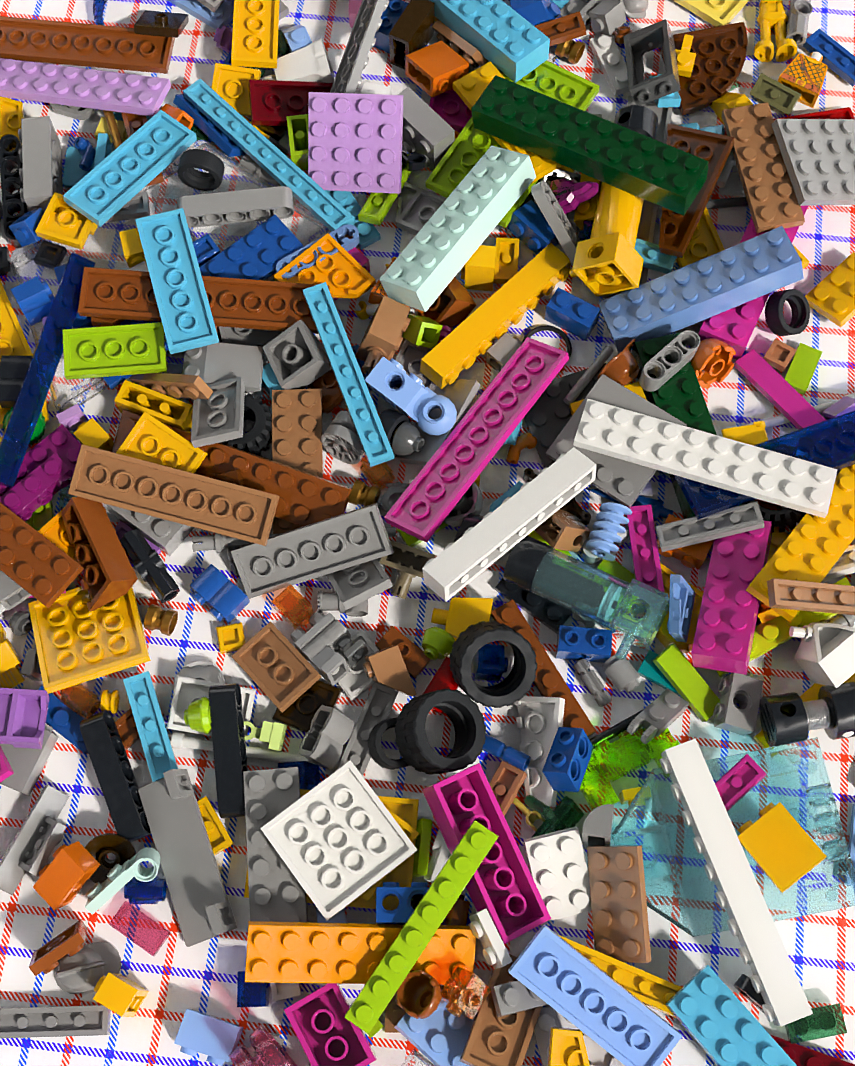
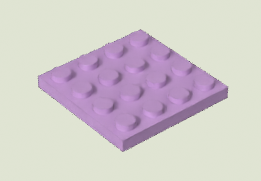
(355, 141)

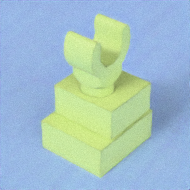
(270, 732)

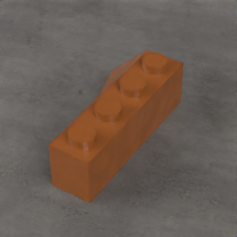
(98, 551)

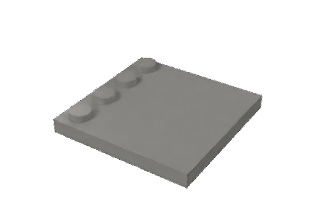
(614, 476)

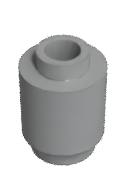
(621, 674)

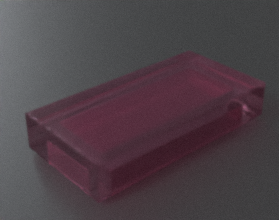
(140, 928)

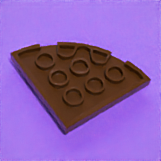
(716, 66)

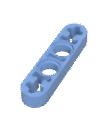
(339, 233)

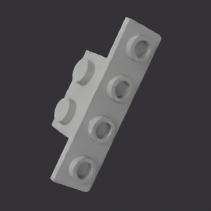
(34, 840)

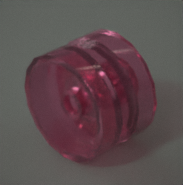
(267, 1048)

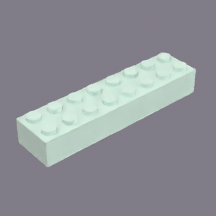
(458, 228)

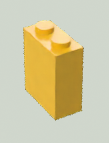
(780, 846)

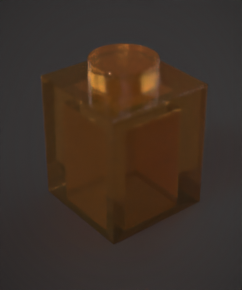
(293, 607)

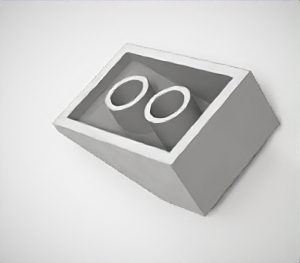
(225, 362)

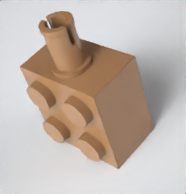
(383, 333)

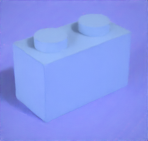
(208, 1036)

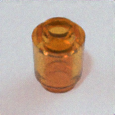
(377, 474)
(80, 700)

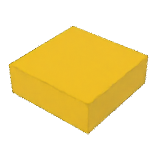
(230, 637)

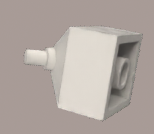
(826, 652)

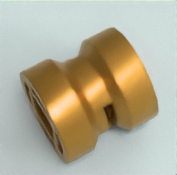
(570, 49)
(364, 494)
(160, 620)

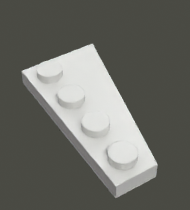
(538, 725)

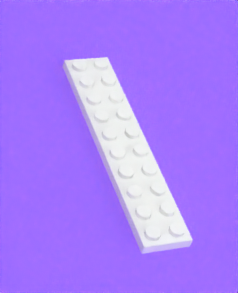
(706, 458)

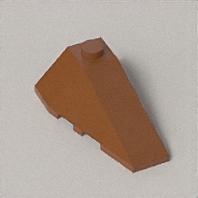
(451, 305)

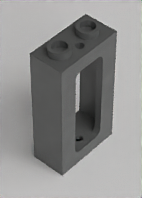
(636, 46)

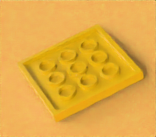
(86, 644)

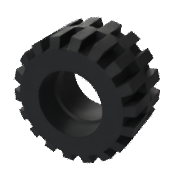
(261, 433)

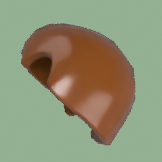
(419, 994)

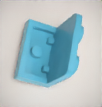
(72, 171)

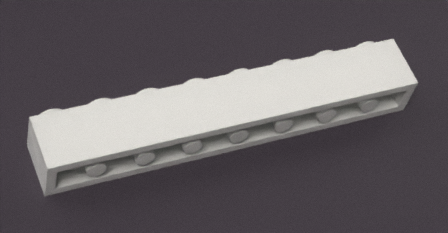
(508, 524)

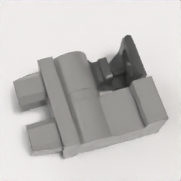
(323, 641)

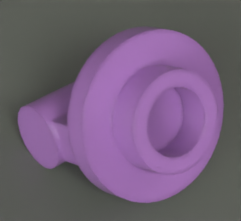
(224, 38)

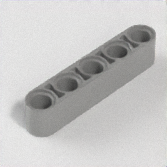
(237, 206)

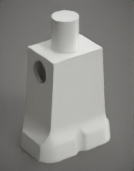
(304, 65)

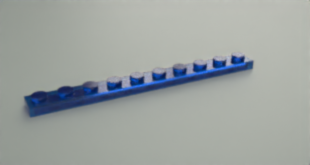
(41, 370)

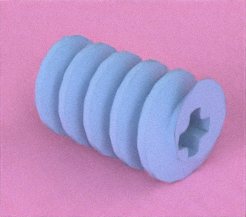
(606, 530)

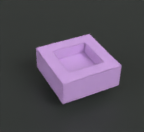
(71, 417)

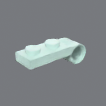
(121, 875)

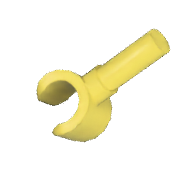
(531, 816)

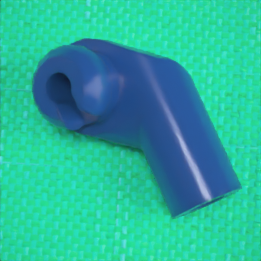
(87, 151)

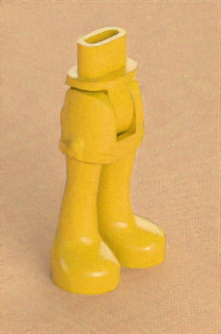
(773, 17)

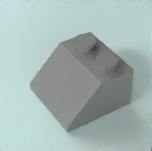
(297, 357)

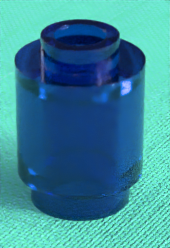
(145, 892)

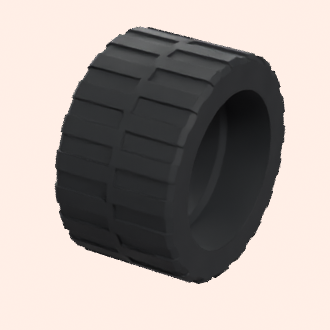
(519, 678)
(467, 724)

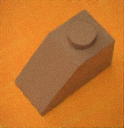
(389, 670)

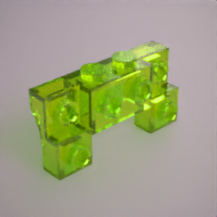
(618, 759)

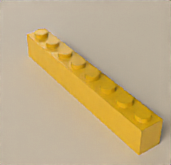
(495, 316)

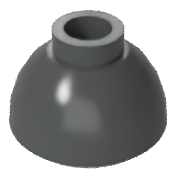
(407, 440)

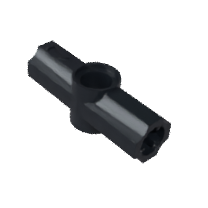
(149, 565)

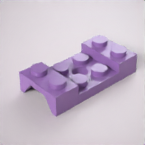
(23, 717)

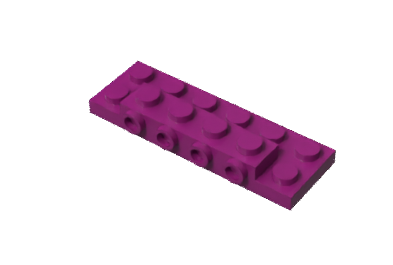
(42, 473)

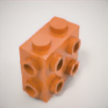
(435, 68)

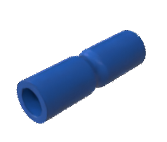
(506, 753)

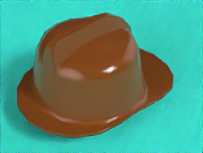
(622, 367)

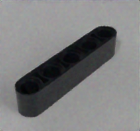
(9, 183)
(228, 748)
(115, 775)

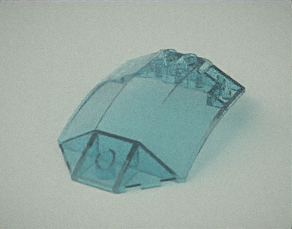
(676, 872)

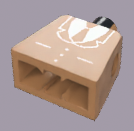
(569, 533)

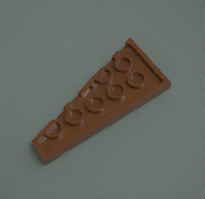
(678, 229)

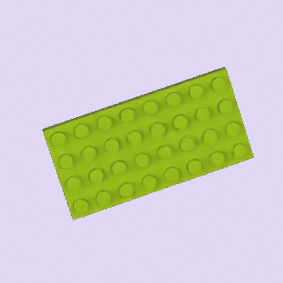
(473, 143)

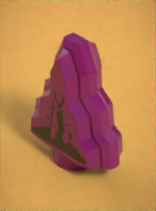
(572, 194)

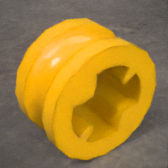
(110, 701)

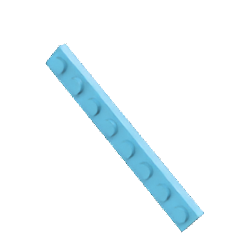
(348, 374)

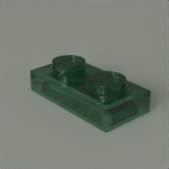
(823, 1023)

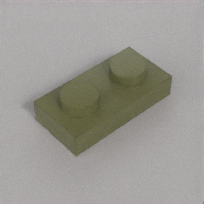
(775, 94)

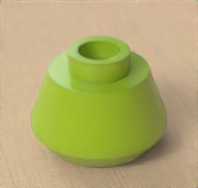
(437, 643)
(198, 715)

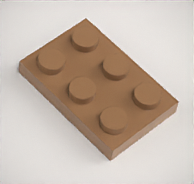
(276, 666)

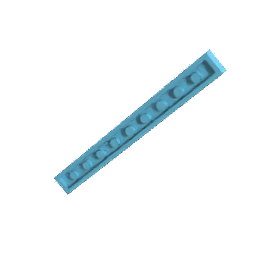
(267, 155)

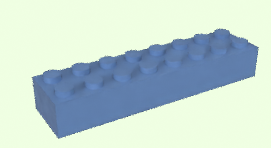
(703, 289)

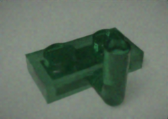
(564, 815)

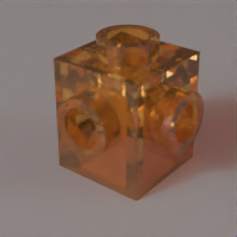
(464, 993)

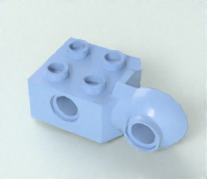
(412, 396)

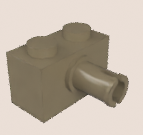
(408, 563)

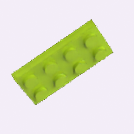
(114, 351)

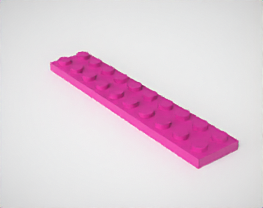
(476, 439)

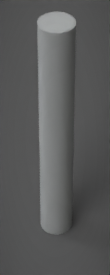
(588, 375)

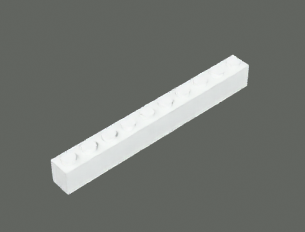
(736, 884)

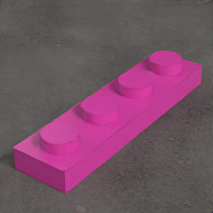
(644, 547)

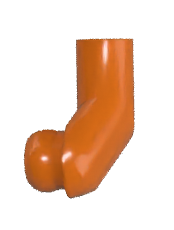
(523, 441)

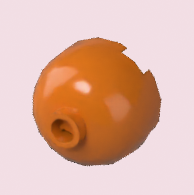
(712, 361)

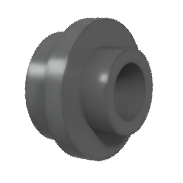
(20, 623)

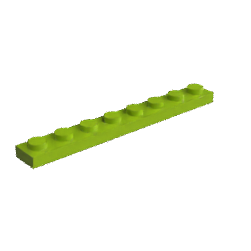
(421, 927)

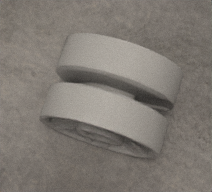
(342, 439)

